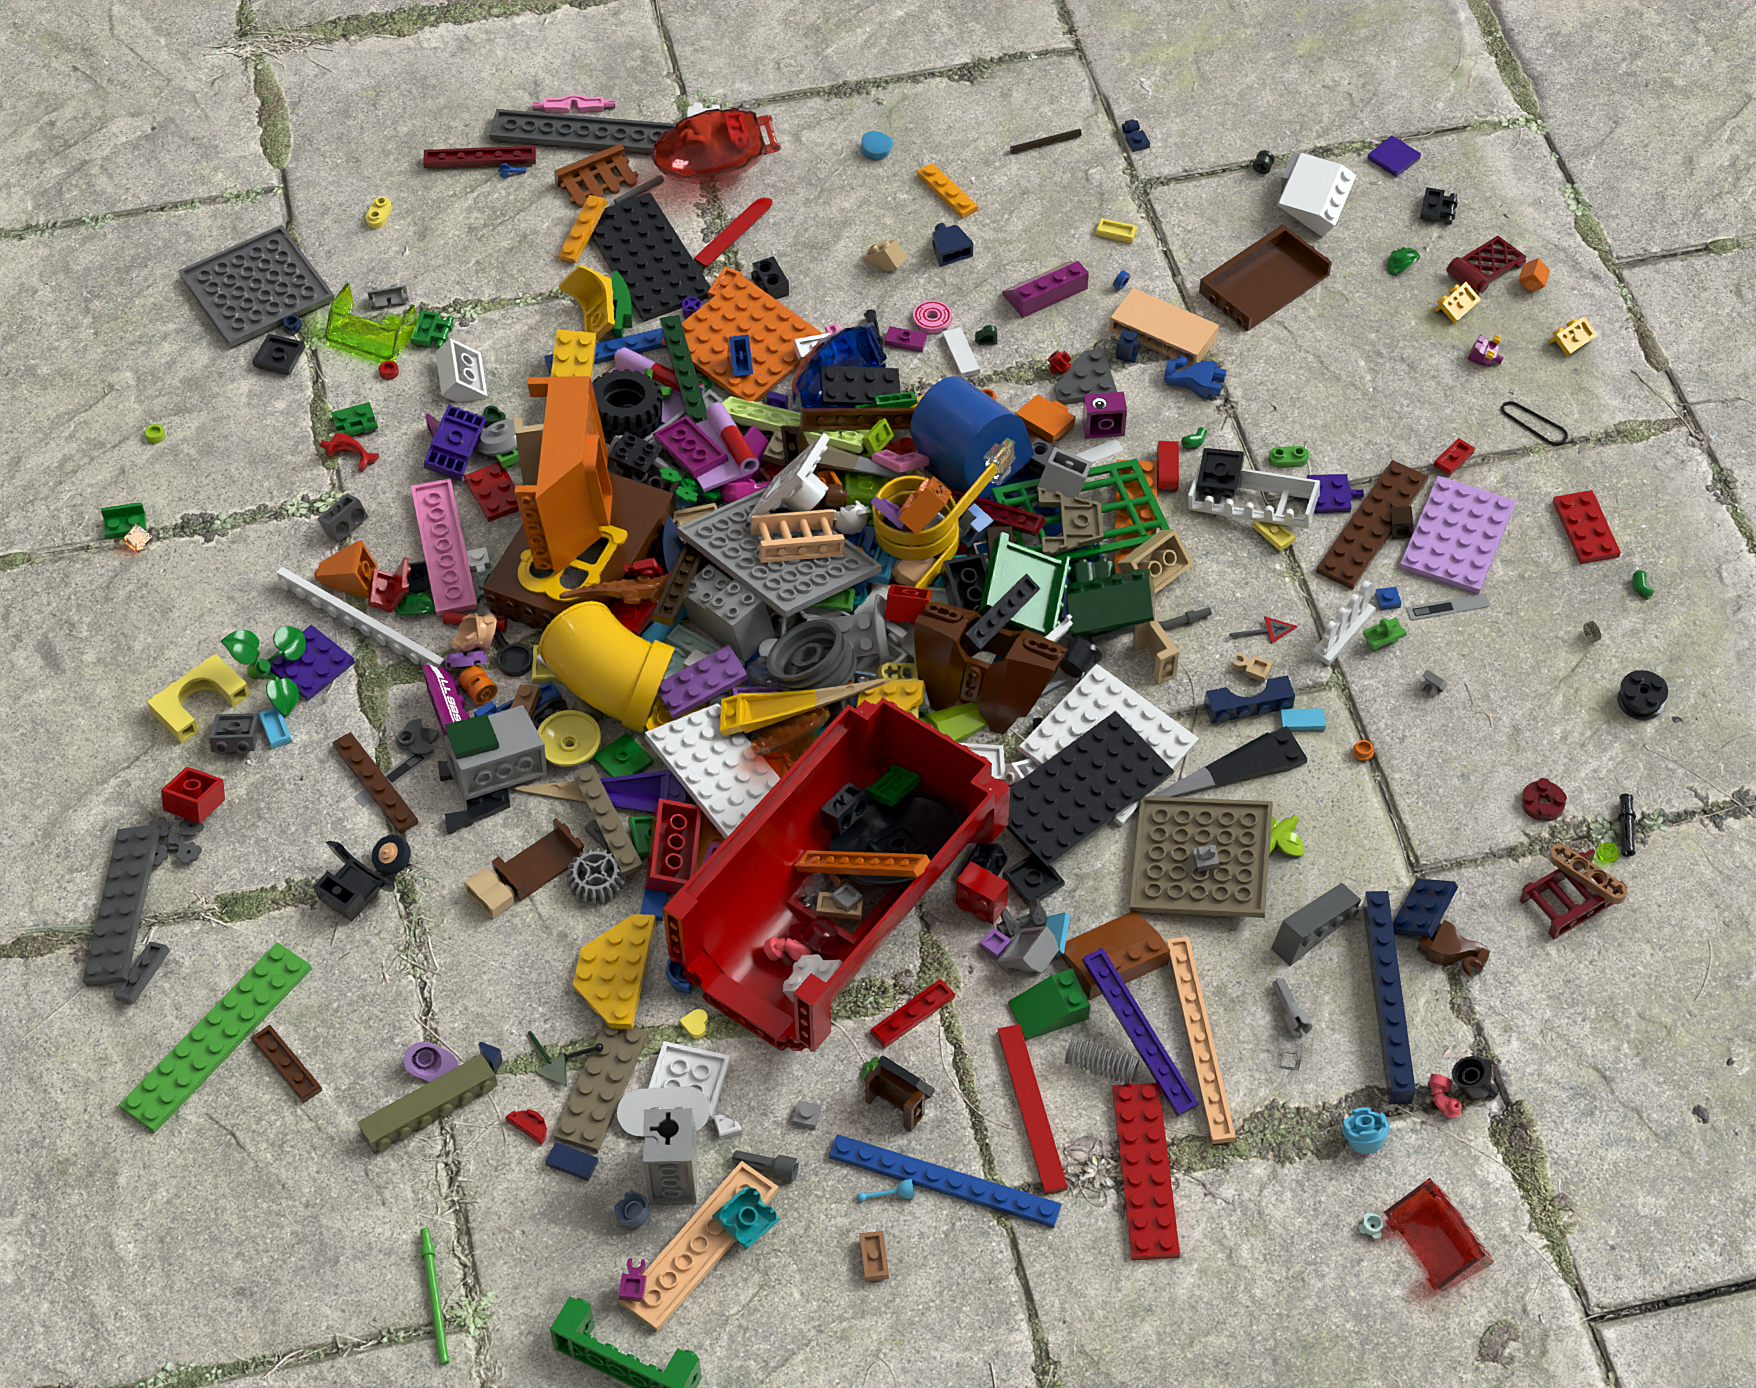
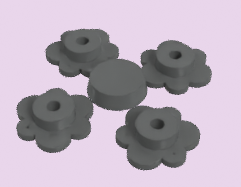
(175, 841)

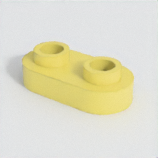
(378, 212)

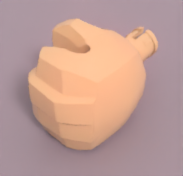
(911, 571)

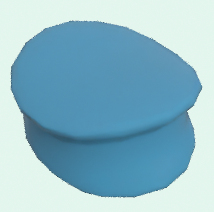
(876, 145)

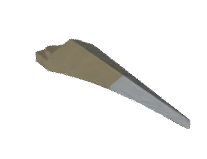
(831, 459)

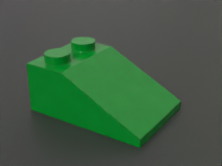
(1050, 1005)

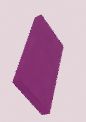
(690, 447)

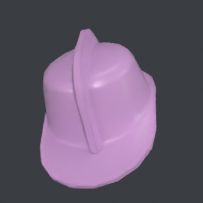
(428, 1061)

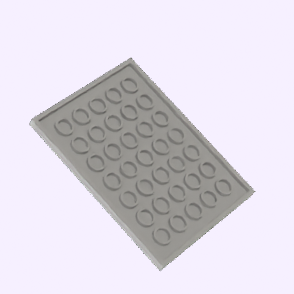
(782, 585)

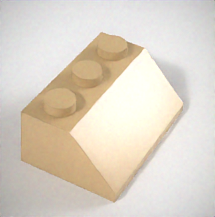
(1160, 554)

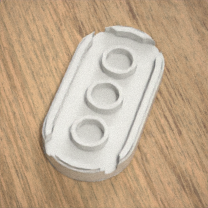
(632, 1106)

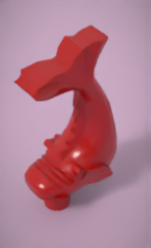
(346, 442)

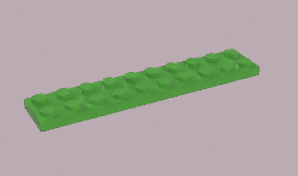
(215, 1037)

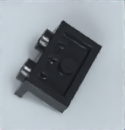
(988, 856)

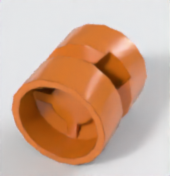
(477, 685)

